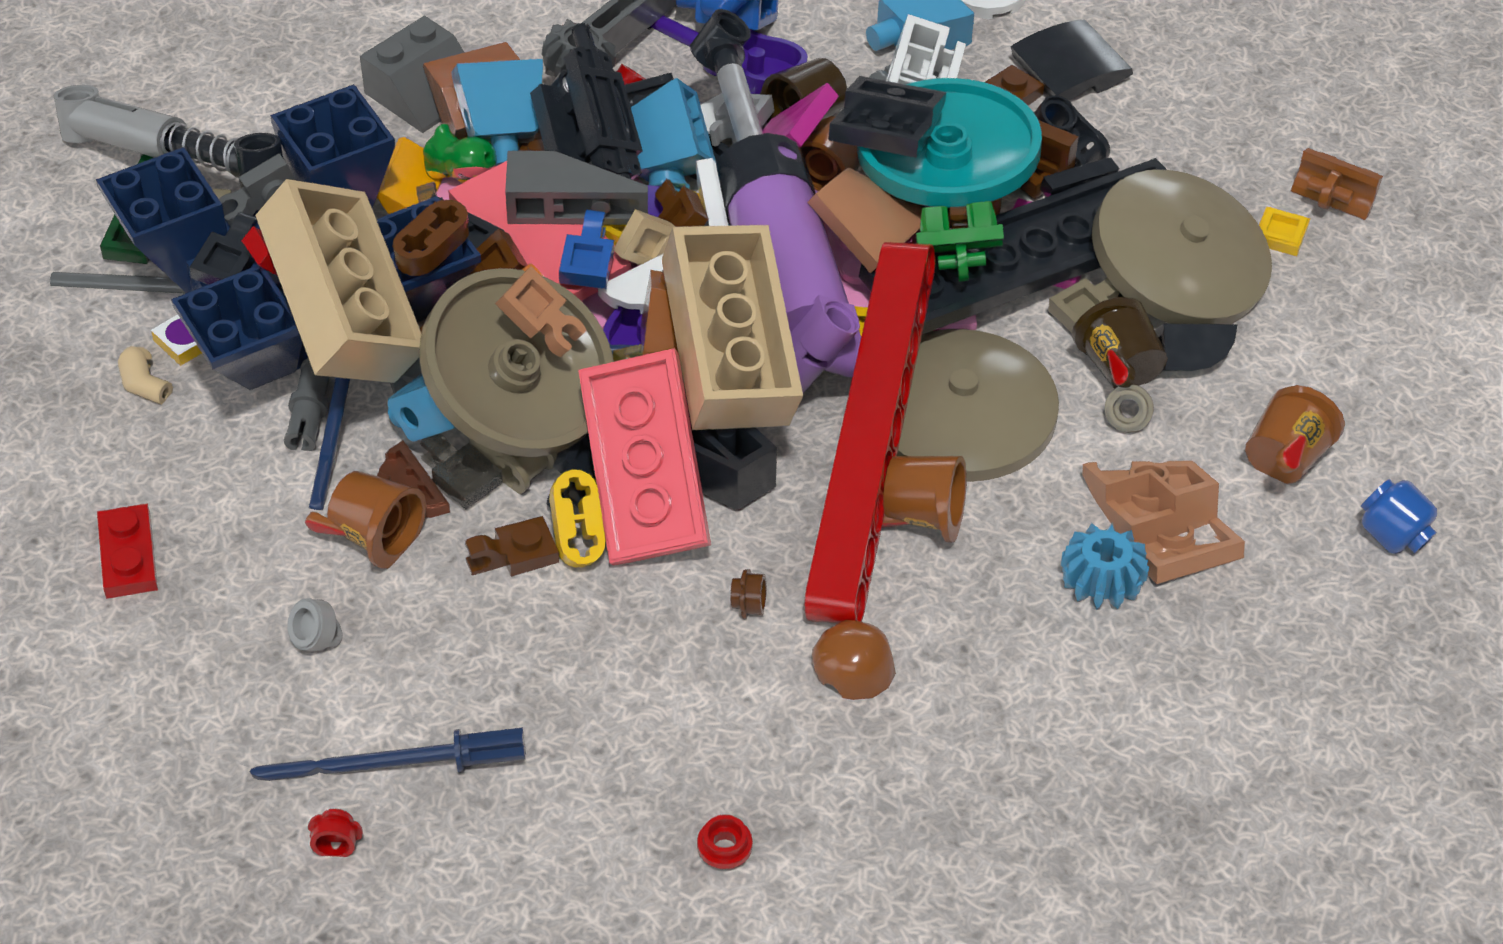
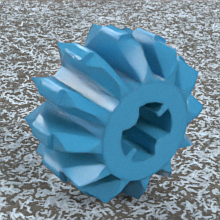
(1104, 565)

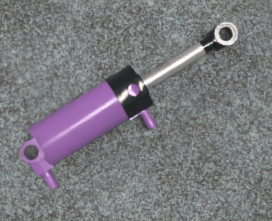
(770, 184)

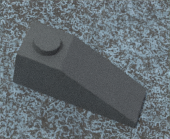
(560, 189)

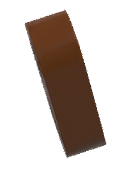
(426, 235)

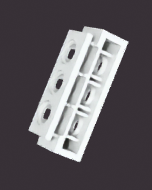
(922, 52)

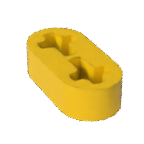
(565, 520)

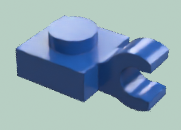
(587, 257)

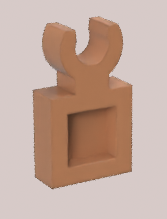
(535, 308)

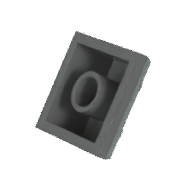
(396, 74)

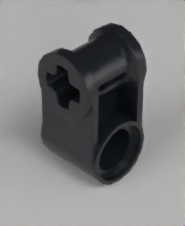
(1062, 114)

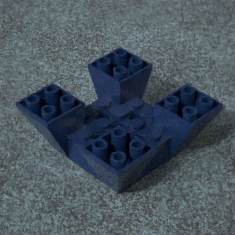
(245, 318)

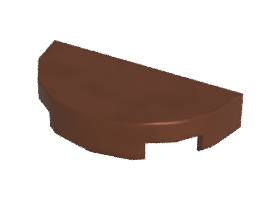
(406, 469)

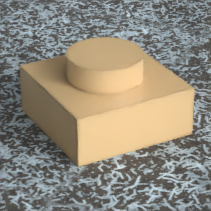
(643, 238)

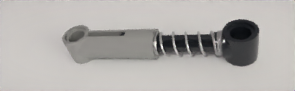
(88, 117)

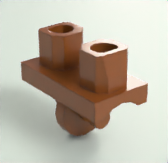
(1336, 183)

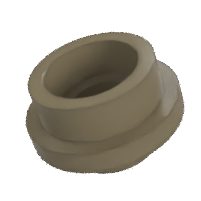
(1118, 419)

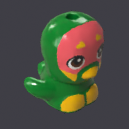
(462, 159)

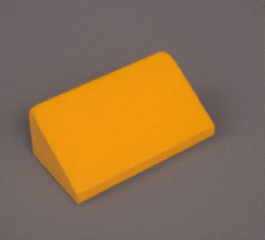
(403, 175)

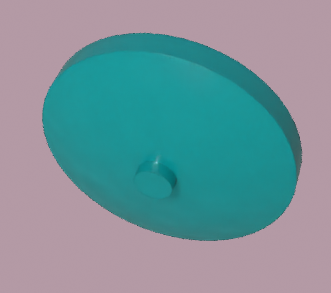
(977, 152)

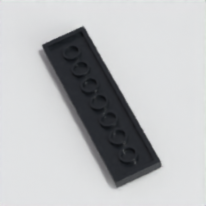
(1040, 248)

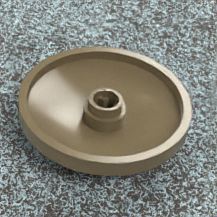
(1181, 248)
(498, 379)
(979, 402)

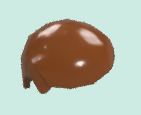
(854, 659)

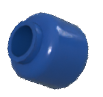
(1399, 516)

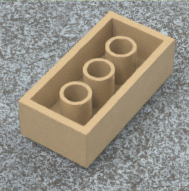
(340, 282)
(731, 327)

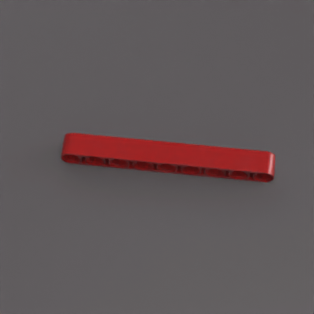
(870, 434)

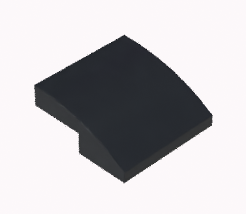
(1071, 59)
(887, 116)

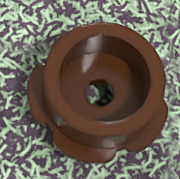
(749, 593)

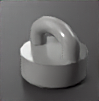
(313, 625)

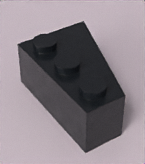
(735, 464)

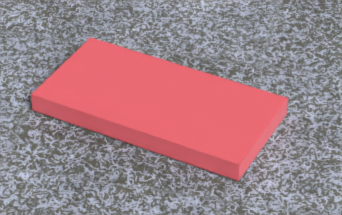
(537, 243)
(644, 457)

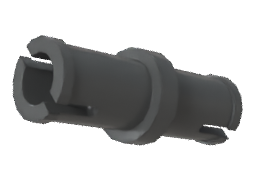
(306, 408)

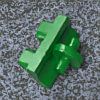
(980, 234)

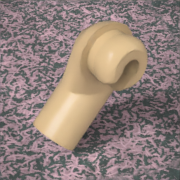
(136, 375)

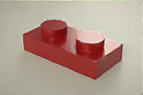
(127, 551)

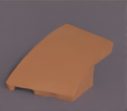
(865, 215)
(1158, 506)

